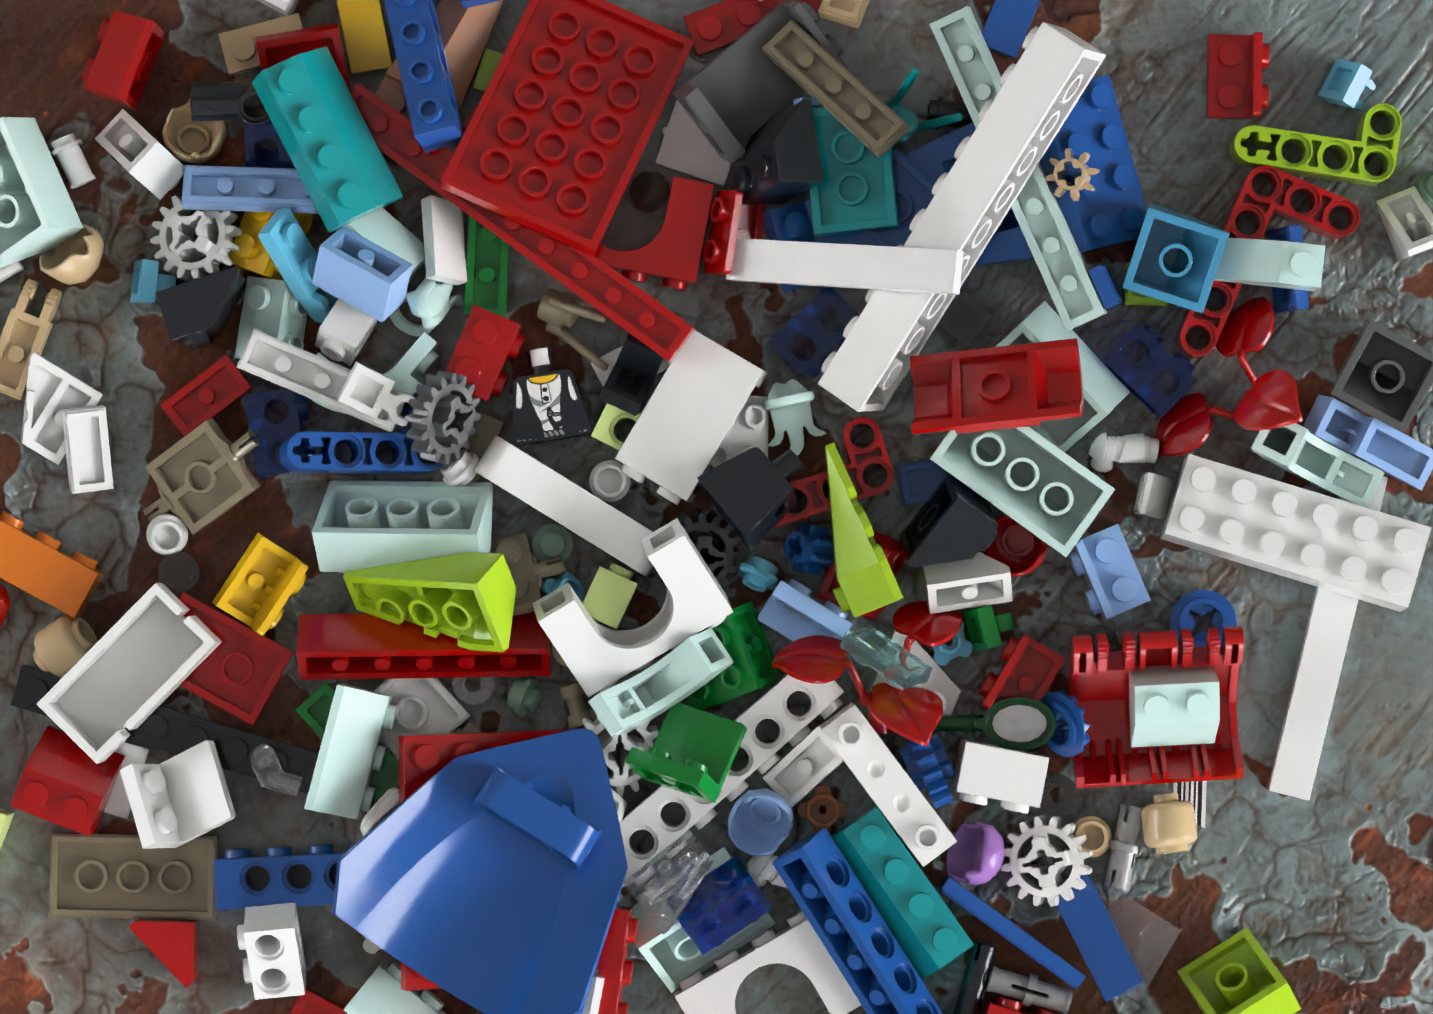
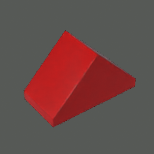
(173, 943)

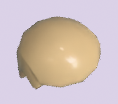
(190, 139)
(75, 258)

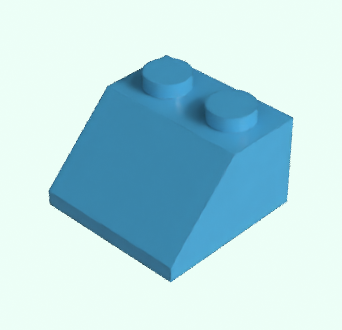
(1175, 258)

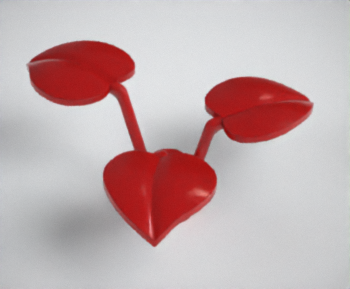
(1266, 406)
(890, 709)

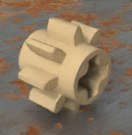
(1064, 166)

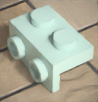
(271, 310)

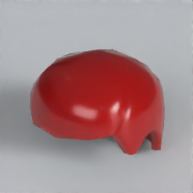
(1016, 547)

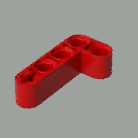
(858, 460)

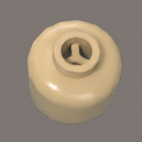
(62, 644)
(1169, 824)

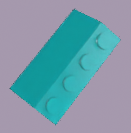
(326, 137)
(901, 893)

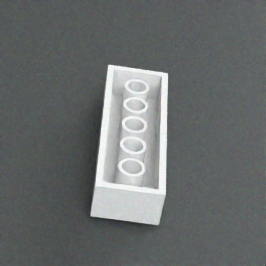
(1296, 533)

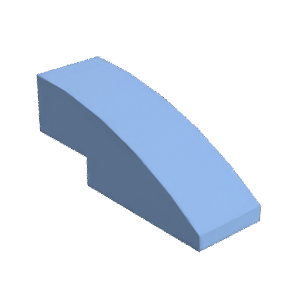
(1370, 441)

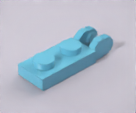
(296, 262)

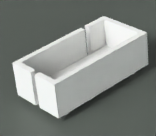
(129, 673)

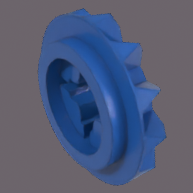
(1202, 602)
(1067, 740)

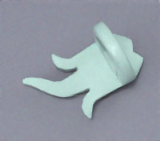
(428, 302)
(790, 412)

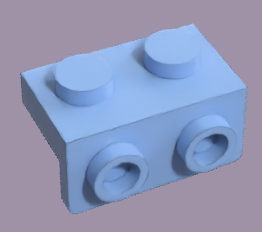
(798, 616)

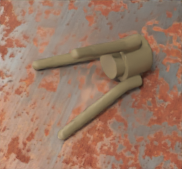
(563, 310)

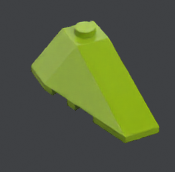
(859, 562)
(452, 595)

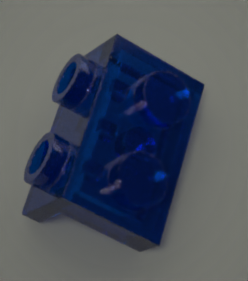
(723, 905)

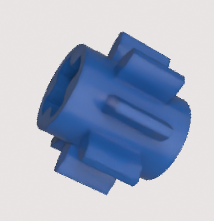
(809, 549)

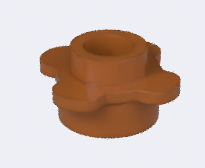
(822, 797)

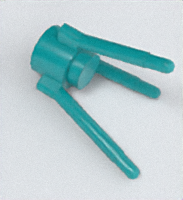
(910, 117)

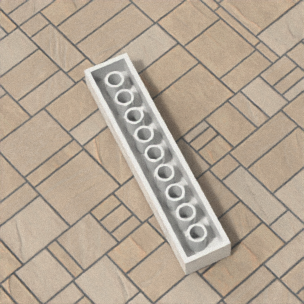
(965, 210)

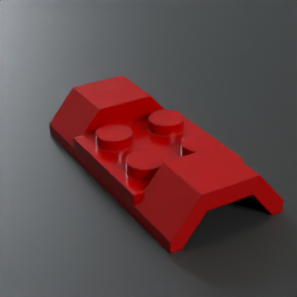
(997, 387)

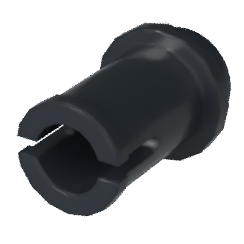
(940, 108)

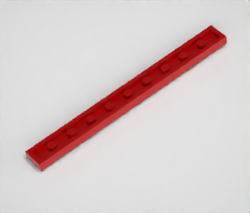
(575, 269)

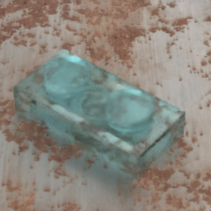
(886, 657)

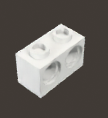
(273, 951)

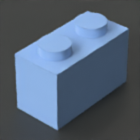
(362, 274)

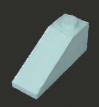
(1272, 263)

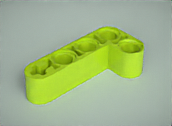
(1313, 147)

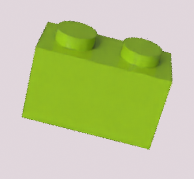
(1238, 980)

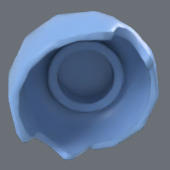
(760, 822)

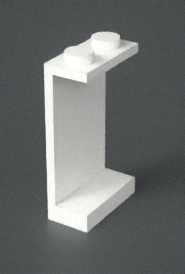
(688, 417)

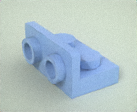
(1109, 573)

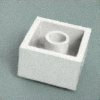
(999, 774)

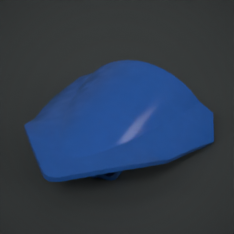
(496, 875)

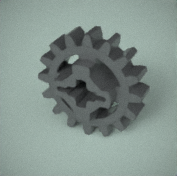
(443, 417)

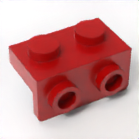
(728, 223)
(485, 350)
(1025, 673)

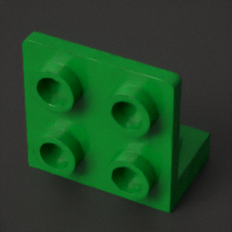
(752, 658)
(690, 752)

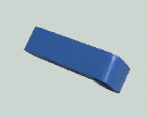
(362, 449)

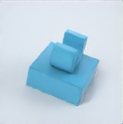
(1346, 84)
(147, 281)

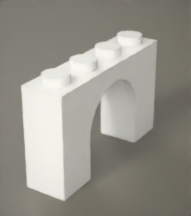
(605, 655)
(792, 946)

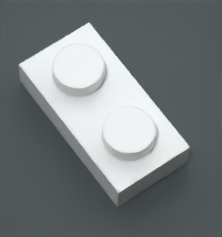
(804, 767)

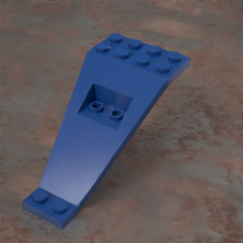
(1096, 221)

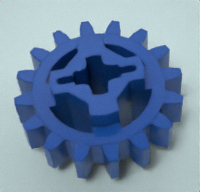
(929, 768)

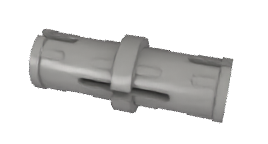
(1124, 847)
(1056, 999)

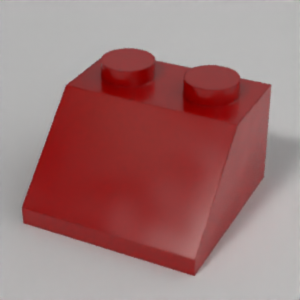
(124, 59)
(66, 784)

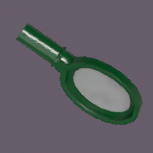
(1009, 723)

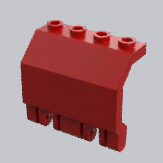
(1102, 688)

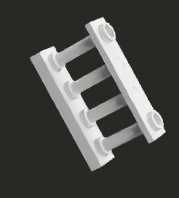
(887, 784)

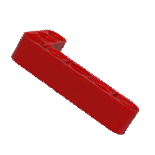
(1261, 210)

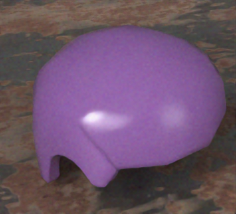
(976, 854)

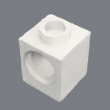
(344, 332)

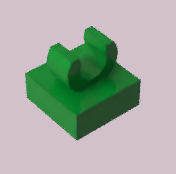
(984, 628)

